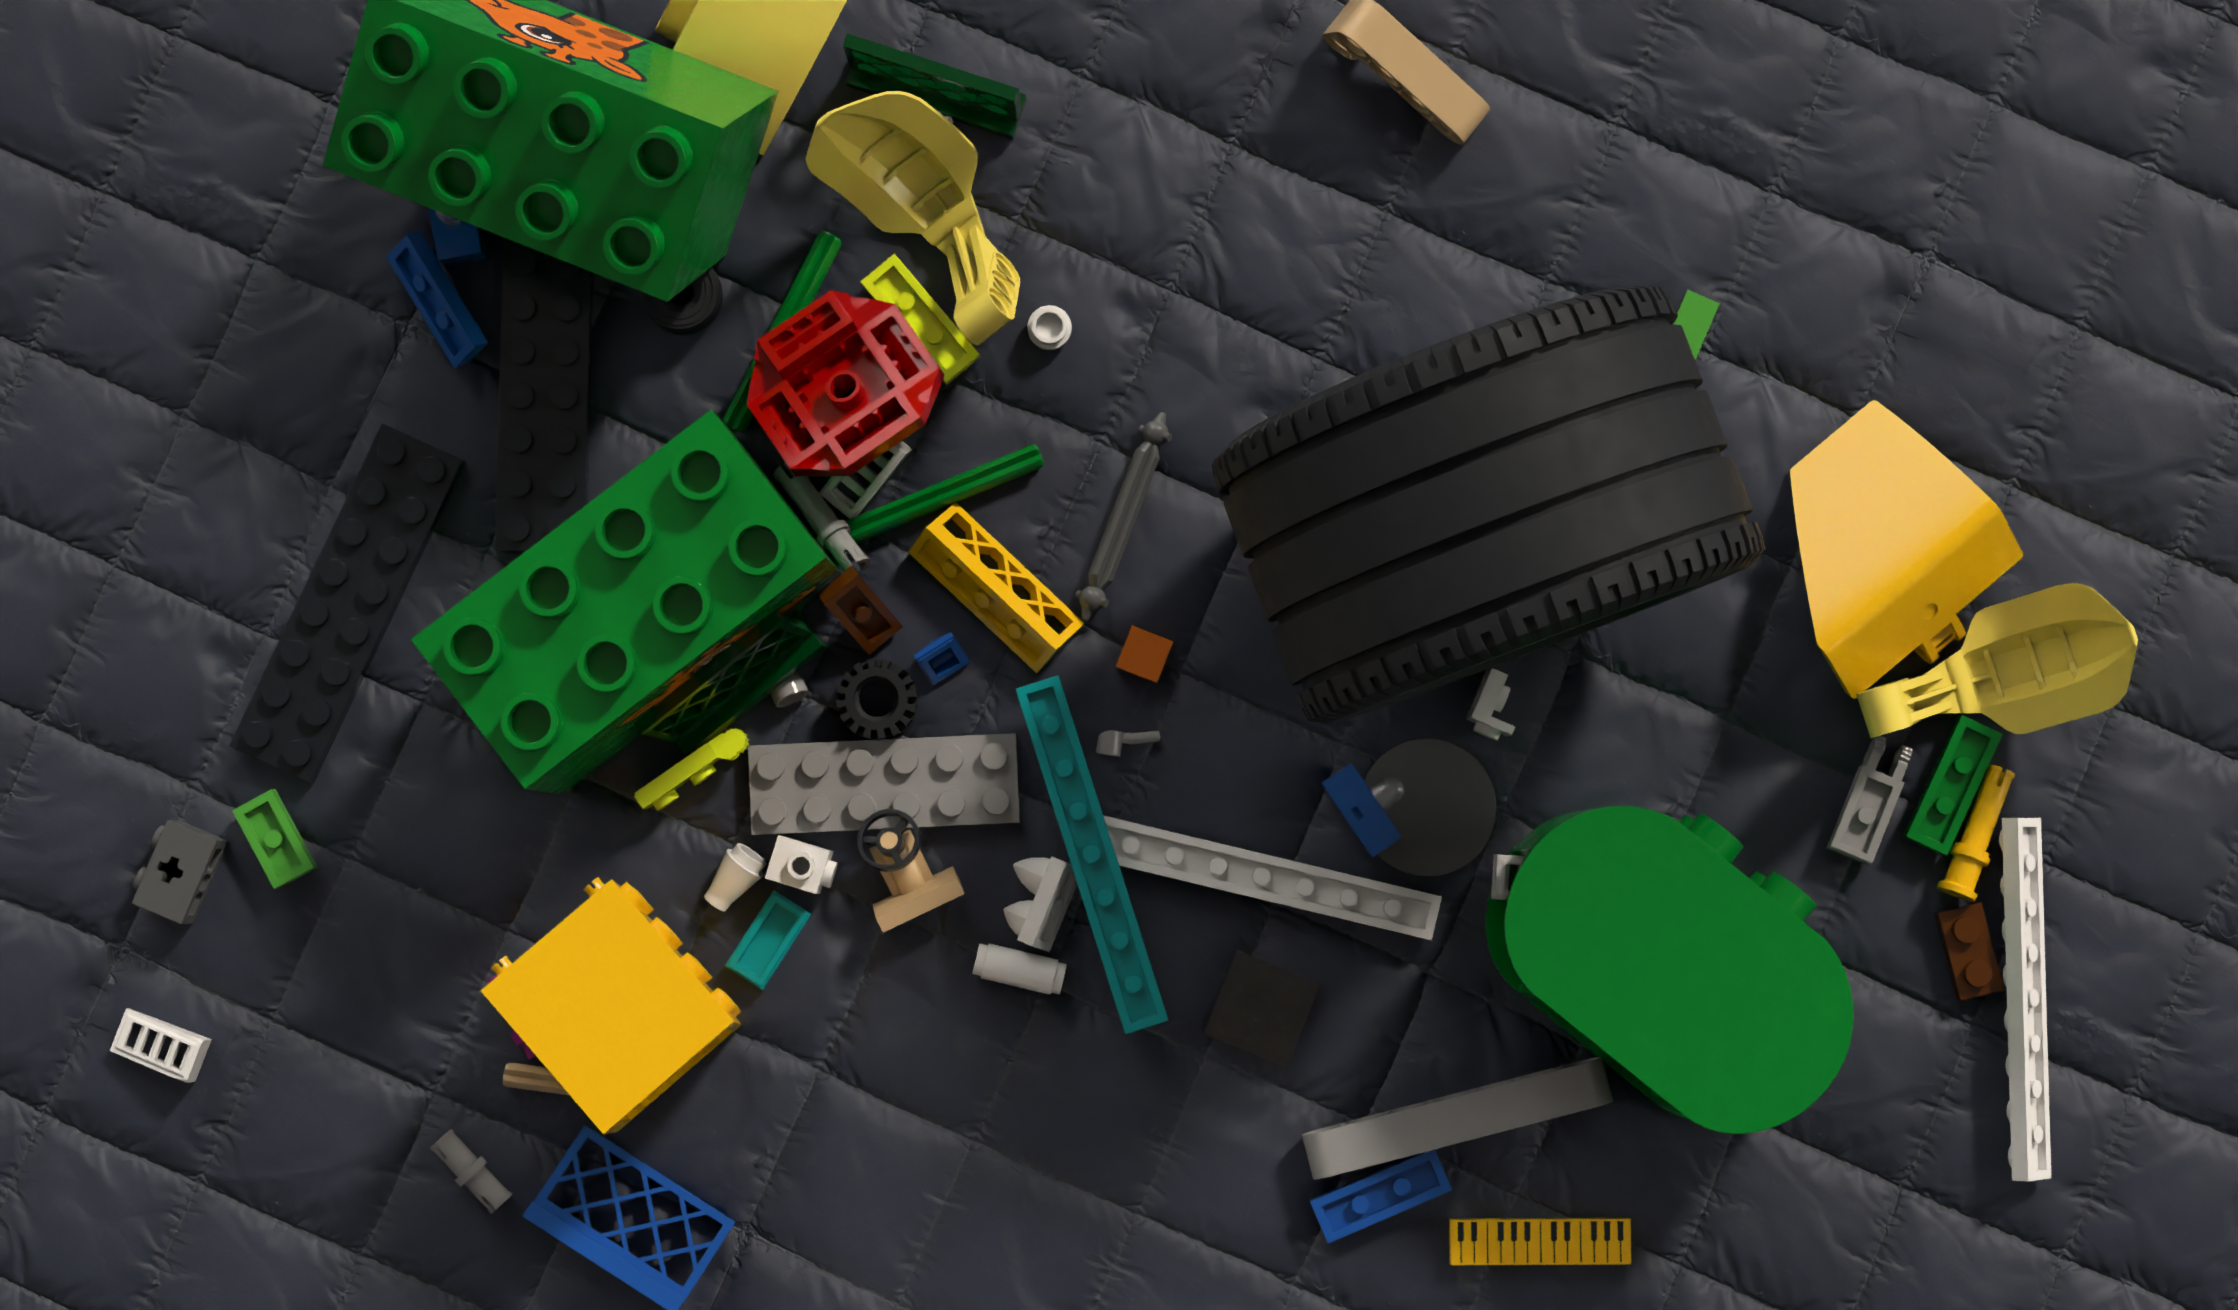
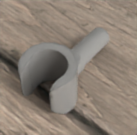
(1111, 741)

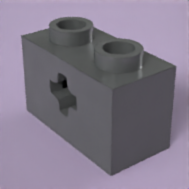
(196, 854)

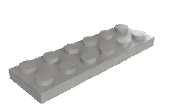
(848, 781)

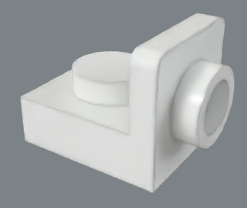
(1490, 697)

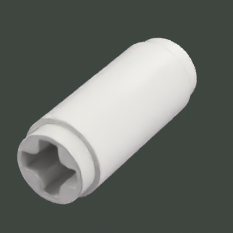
(1019, 969)

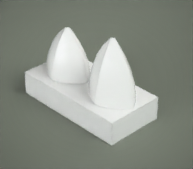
(1053, 886)

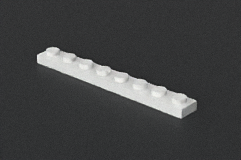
(1274, 879)
(2026, 999)

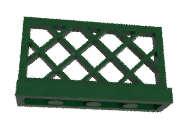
(947, 89)
(734, 682)

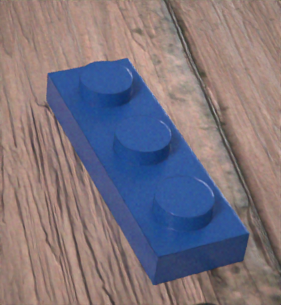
(437, 299)
(1380, 1195)

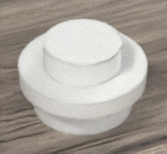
(1049, 327)

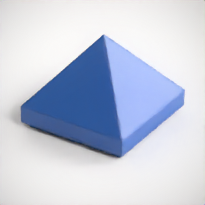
(941, 658)

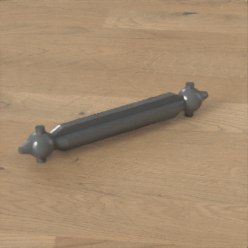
(1123, 516)

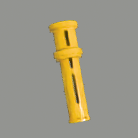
(1970, 853)

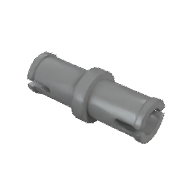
(470, 1171)

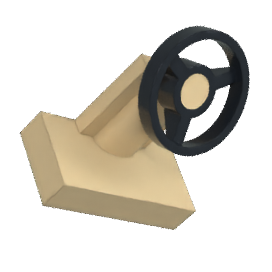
(905, 872)

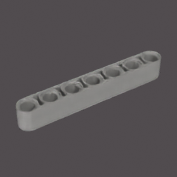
(1457, 1118)

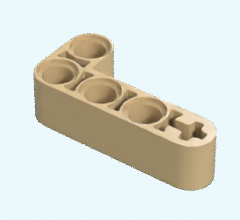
(1408, 67)

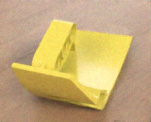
(754, 39)

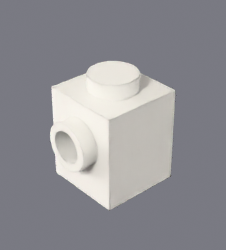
(801, 865)

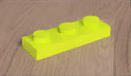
(944, 341)

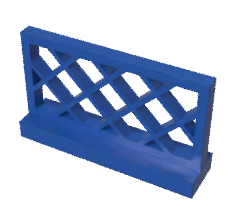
(607, 1253)

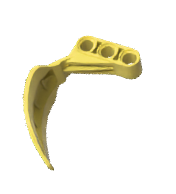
(916, 176)
(2021, 666)

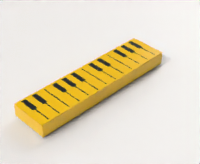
(1540, 1241)

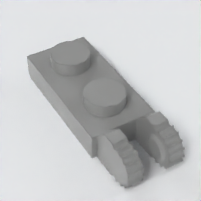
(1869, 804)

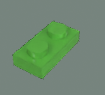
(274, 839)

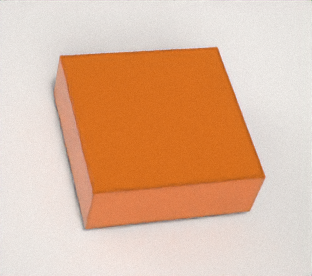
(1144, 654)

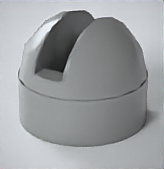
(790, 691)

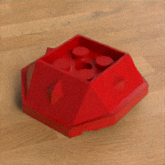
(819, 357)

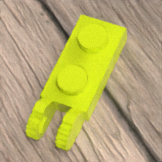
(694, 767)

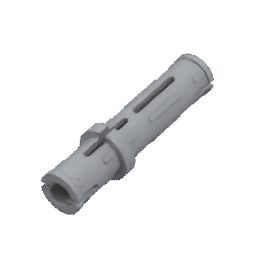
(831, 532)

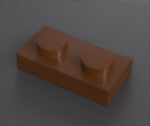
(859, 610)
(1969, 951)

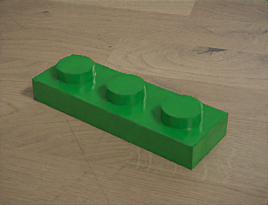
(1952, 785)

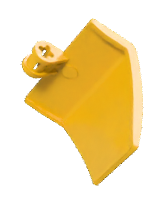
(1891, 545)

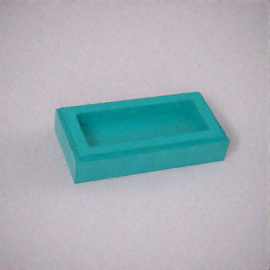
(768, 940)

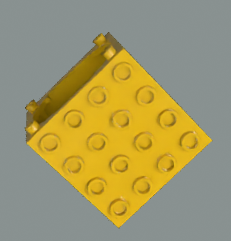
(612, 1005)

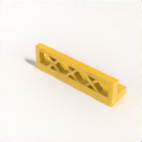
(990, 591)

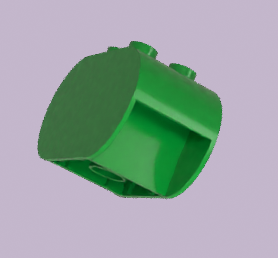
(1675, 964)

